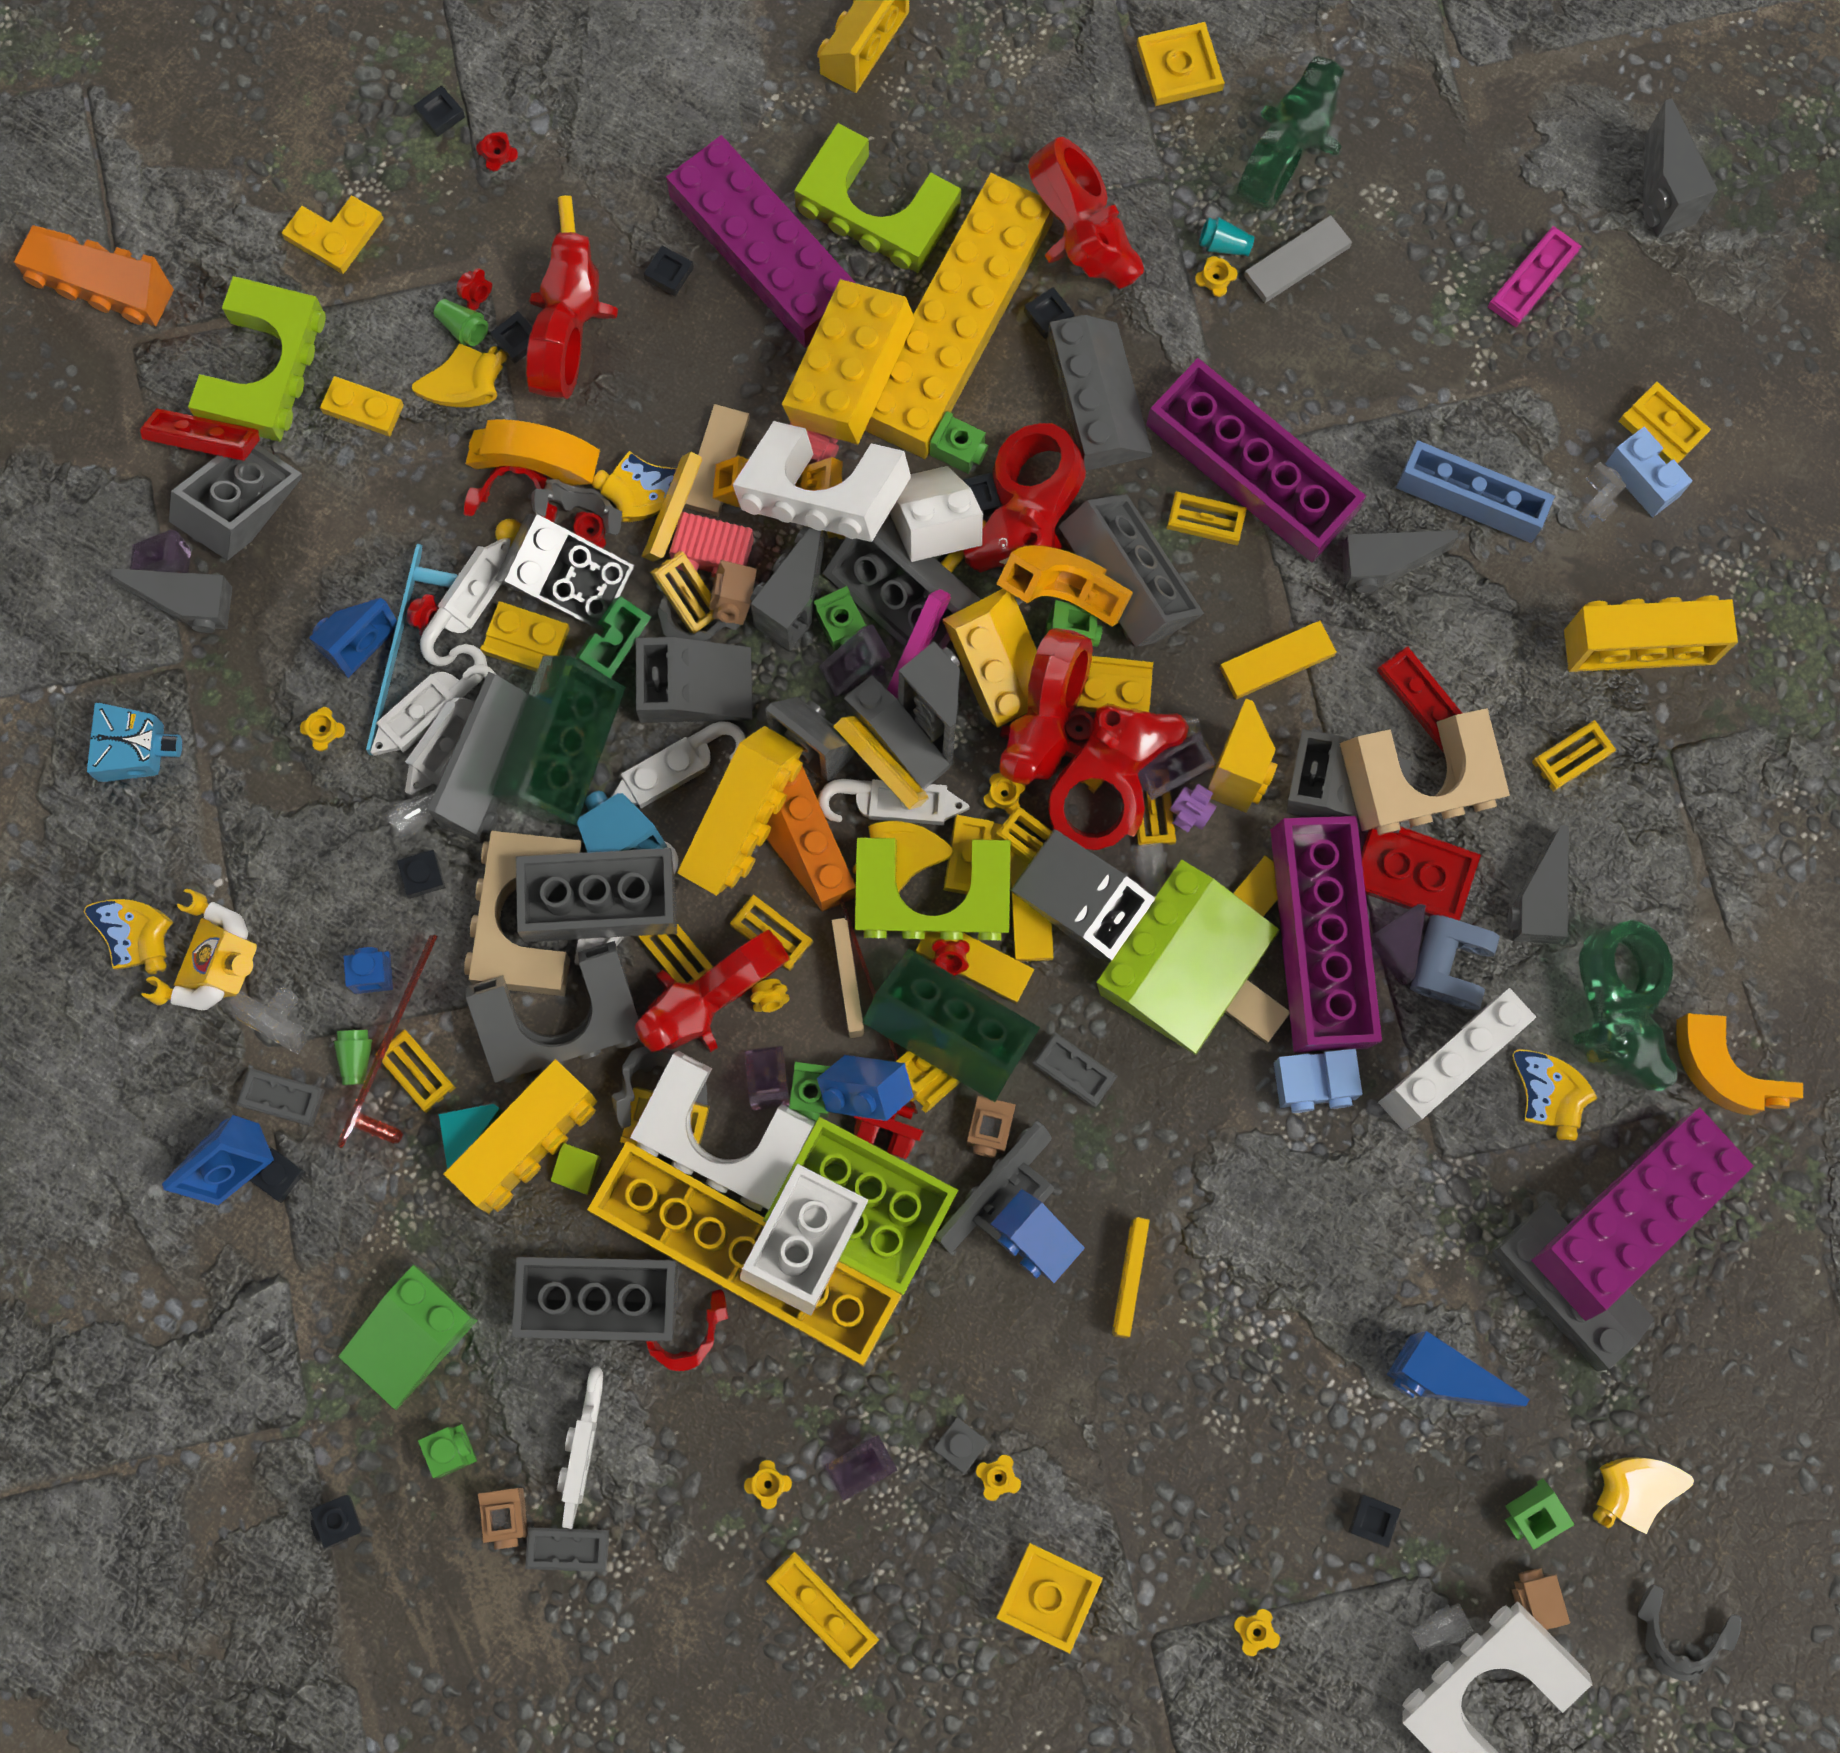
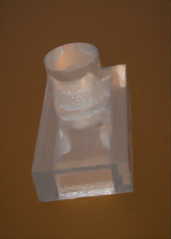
(272, 1018)

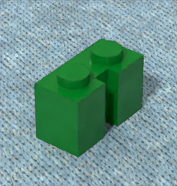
(622, 626)

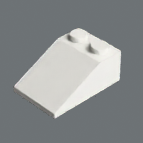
(937, 515)
(803, 1239)

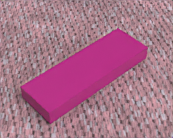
(1534, 276)
(922, 633)

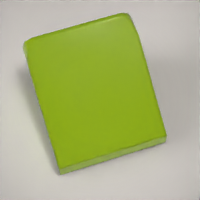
(575, 1168)

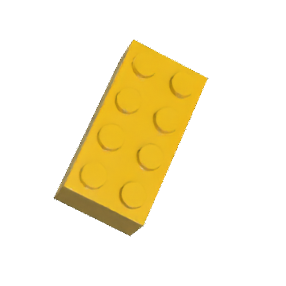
(848, 361)
(1650, 634)
(741, 810)
(522, 1138)

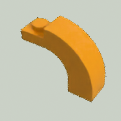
(534, 448)
(815, 477)
(1061, 574)
(1713, 1072)

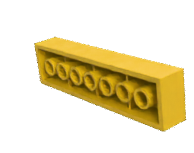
(960, 312)
(715, 1241)

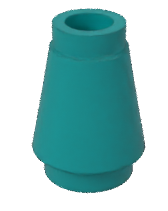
(1225, 238)

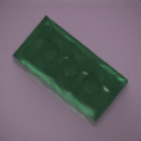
(559, 740)
(951, 1024)

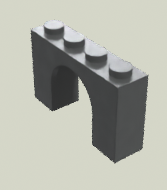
(516, 1049)

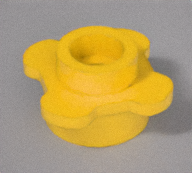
(1216, 266)
(311, 726)
(994, 797)
(769, 995)
(767, 1472)
(1008, 1483)
(1253, 1643)

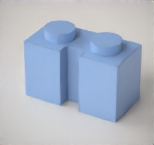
(1646, 474)
(1318, 1080)

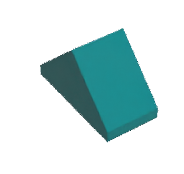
(464, 1127)

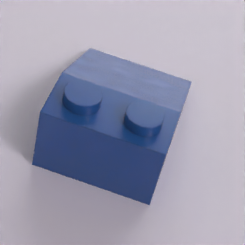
(1438, 1371)

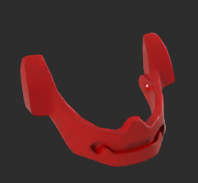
(478, 495)
(689, 1360)

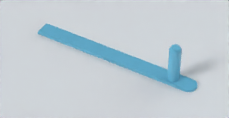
(416, 574)

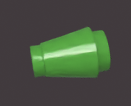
(464, 323)
(353, 1055)

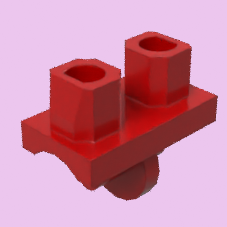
(903, 1137)

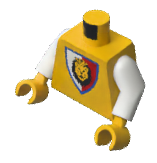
(215, 959)

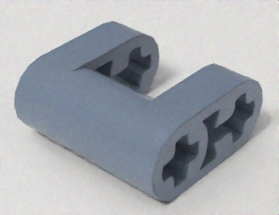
(1437, 956)

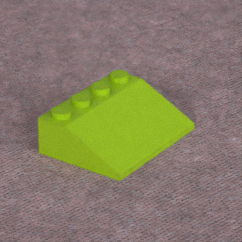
(1187, 957)
(901, 1207)

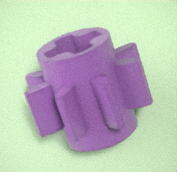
(1193, 808)

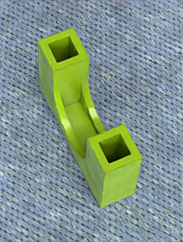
(902, 237)
(268, 402)
(883, 910)

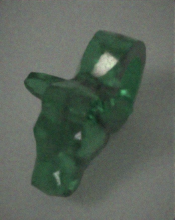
(1297, 124)
(1623, 1032)

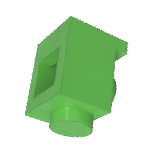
(958, 455)
(832, 607)
(1072, 617)
(804, 1076)
(447, 1451)
(1548, 1518)

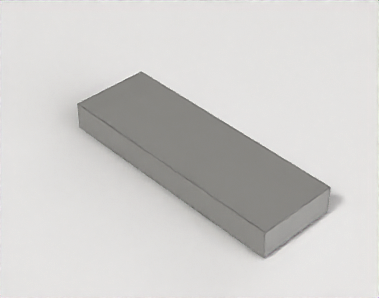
(1297, 259)

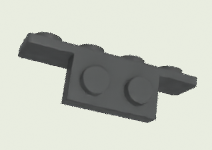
(1003, 1183)

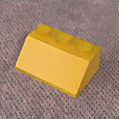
(860, 40)
(995, 654)
(1245, 762)

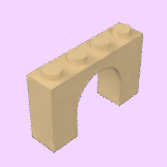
(1385, 796)
(493, 953)

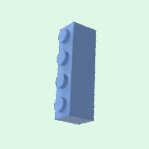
(1475, 491)

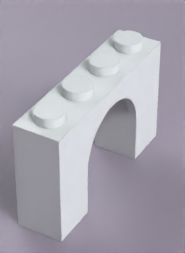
(849, 509)
(1457, 1060)
(668, 1131)
(1511, 1643)

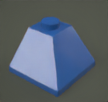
(354, 634)
(221, 1162)

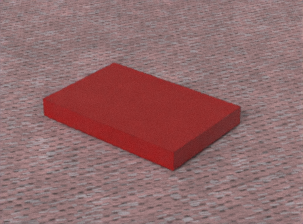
(1418, 870)

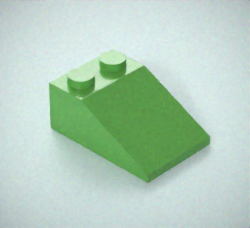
(407, 1336)

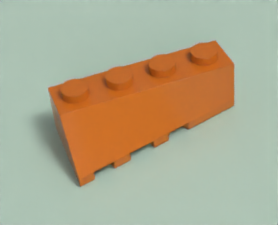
(94, 274)
(808, 846)

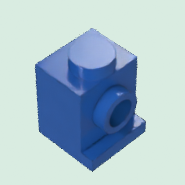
(368, 971)

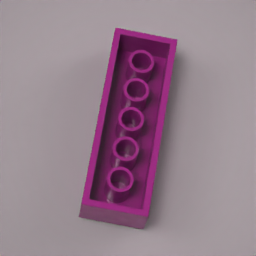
(757, 236)
(1255, 460)
(1325, 934)
(1642, 1214)

